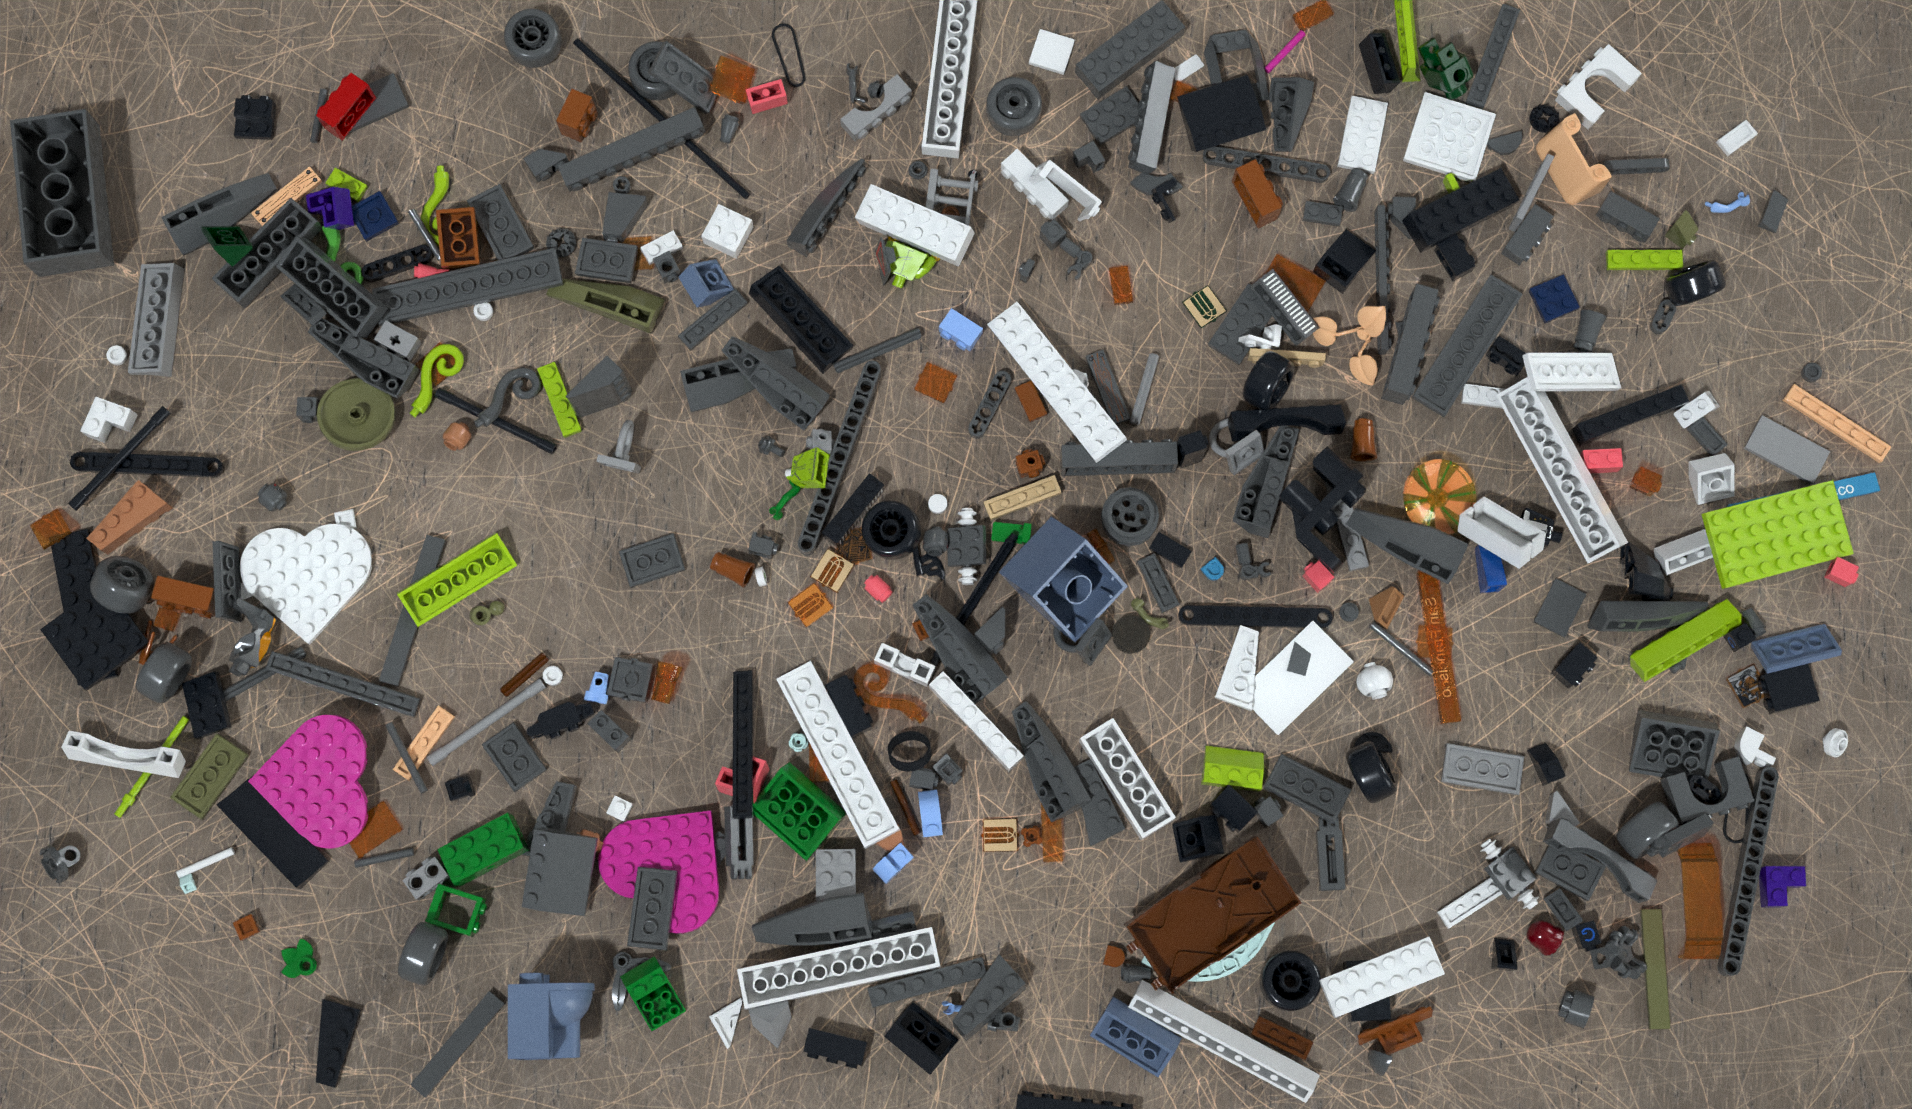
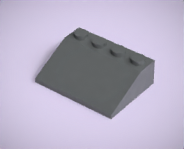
(599, 389)
(1668, 743)
(559, 872)

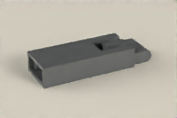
(738, 834)
(1681, 836)
(1330, 863)

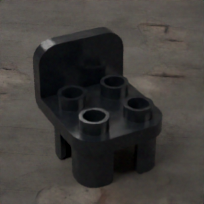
(1313, 515)

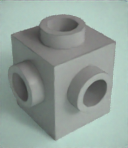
(820, 439)

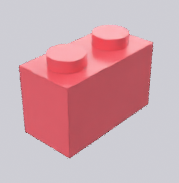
(766, 96)
(1602, 460)

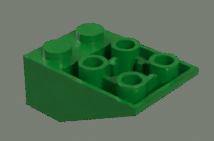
(653, 993)

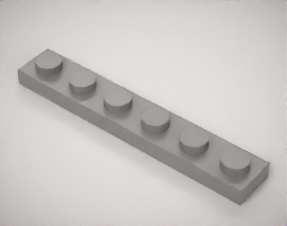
(1350, 539)

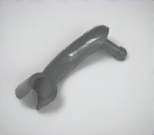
(852, 84)

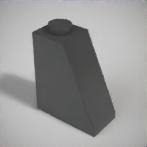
(622, 215)

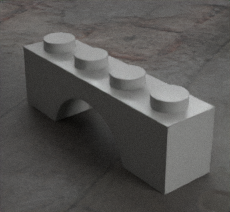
(859, 122)

